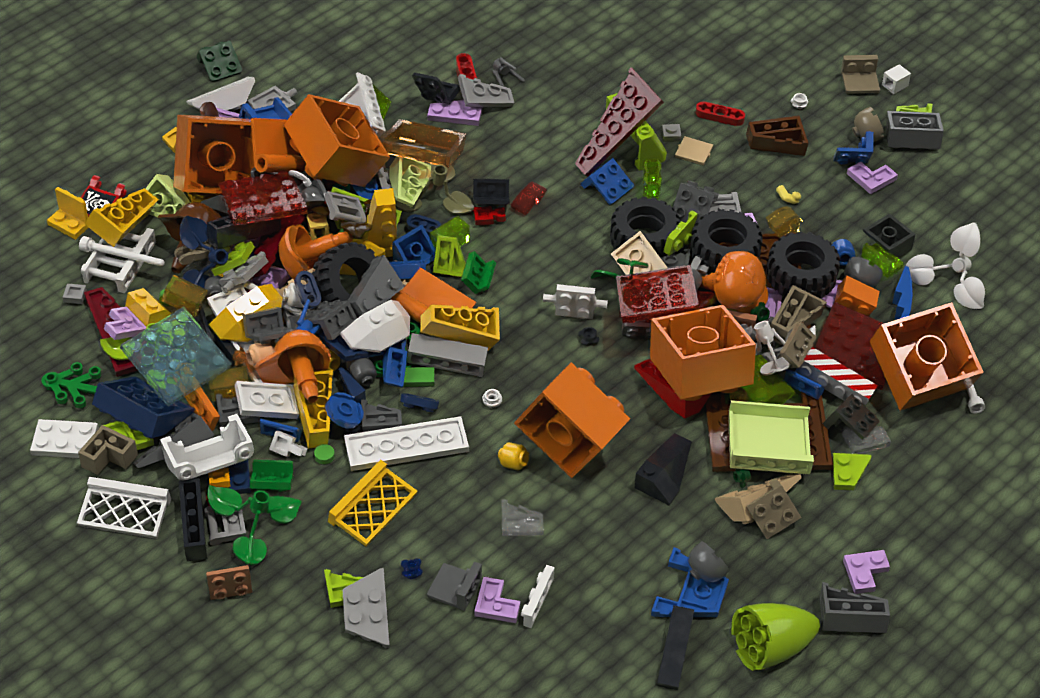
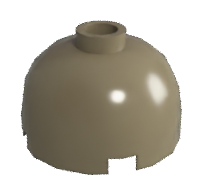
(865, 121)

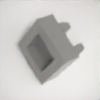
(697, 265)

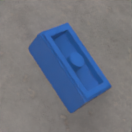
(407, 269)
(803, 384)
(269, 428)

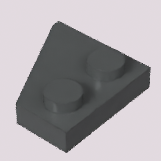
(230, 407)
(379, 417)

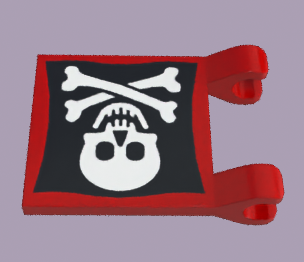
(98, 198)

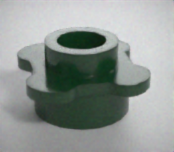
(761, 312)
(742, 476)

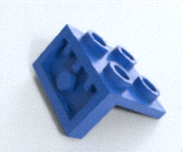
(860, 154)
(609, 181)

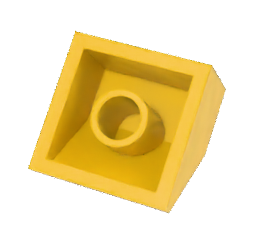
(145, 307)

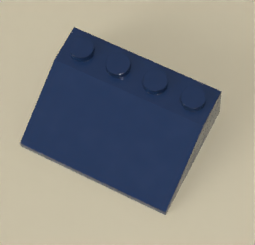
(139, 406)

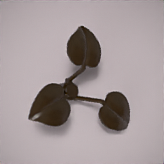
(357, 229)

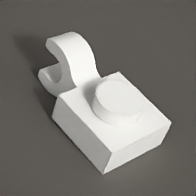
(284, 445)

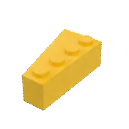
(121, 217)
(314, 415)

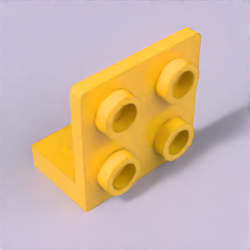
(71, 214)

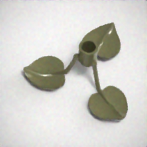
(455, 203)

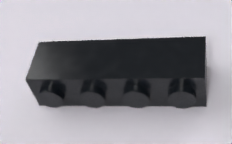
(223, 233)
(193, 520)

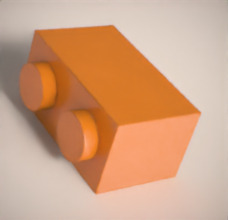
(857, 296)

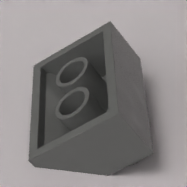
(914, 130)

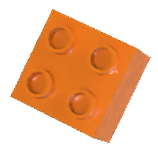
(335, 141)
(211, 152)
(702, 352)
(926, 356)
(572, 419)

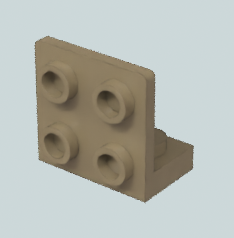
(860, 74)
(797, 345)
(773, 510)

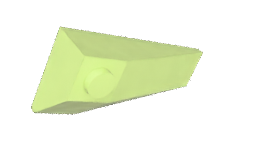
(408, 179)

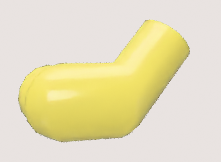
(786, 197)

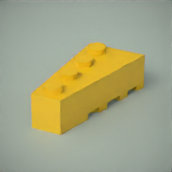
(383, 220)
(462, 324)

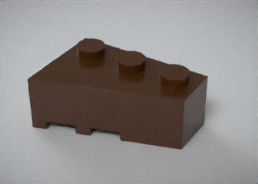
(778, 135)

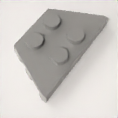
(366, 608)

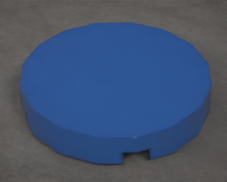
(344, 410)

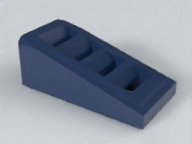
(351, 386)

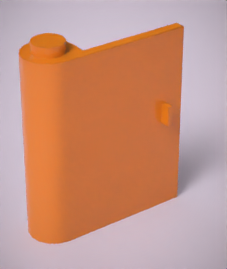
(272, 147)
(428, 290)

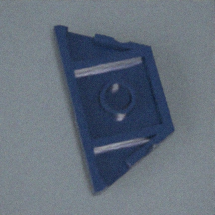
(342, 349)

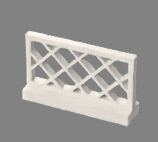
(131, 493)

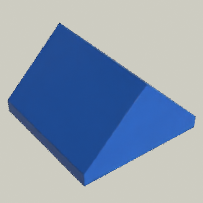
(414, 246)

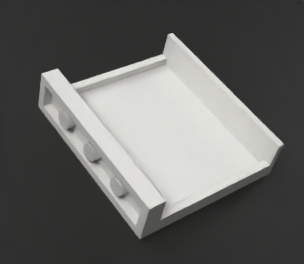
(364, 96)

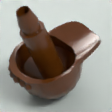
(173, 221)

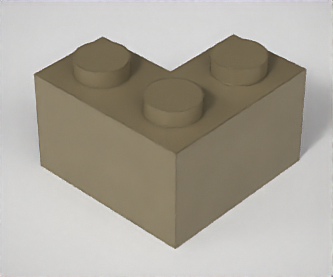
(107, 446)

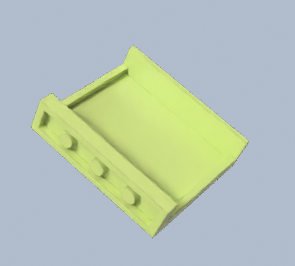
(769, 437)

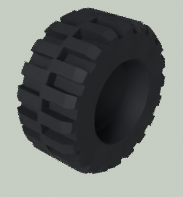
(643, 214)
(724, 226)
(807, 250)
(329, 265)

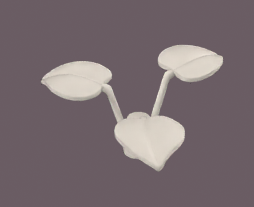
(967, 241)
(765, 334)

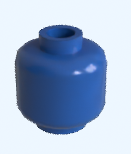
(845, 250)

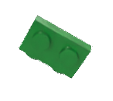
(477, 273)
(272, 475)

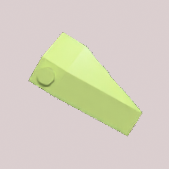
(169, 197)

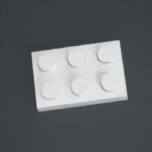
(266, 400)
(61, 438)

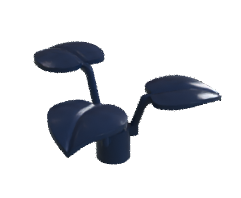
(192, 234)

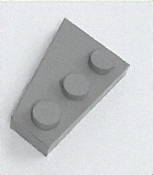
(484, 95)

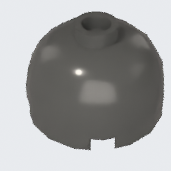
(861, 271)
(706, 564)

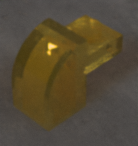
(784, 221)

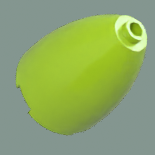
(771, 633)

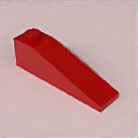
(660, 385)

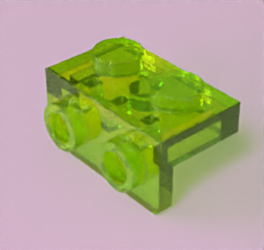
(884, 260)

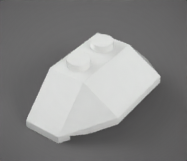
(226, 97)
(378, 328)

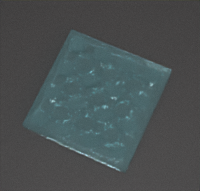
(175, 356)

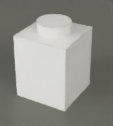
(896, 79)

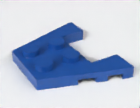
(697, 595)

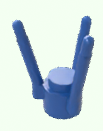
(306, 324)

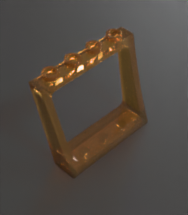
(424, 135)

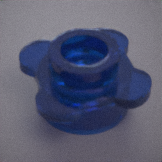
(414, 572)

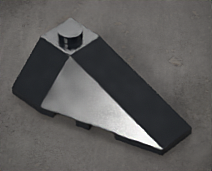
(664, 470)

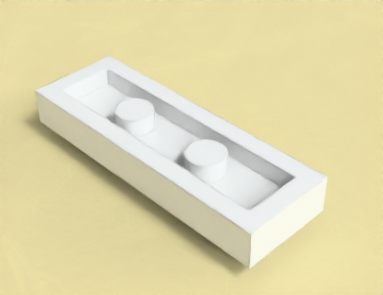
(537, 596)

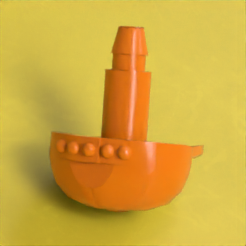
(300, 252)
(738, 281)
(297, 355)

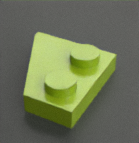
(681, 235)
(336, 584)

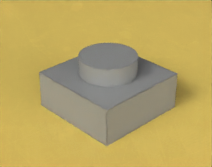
(671, 132)
(74, 293)

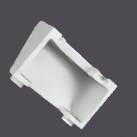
(209, 455)

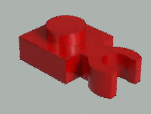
(486, 215)

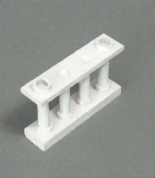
(129, 267)

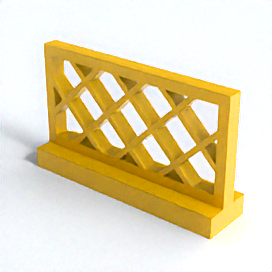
(362, 490)

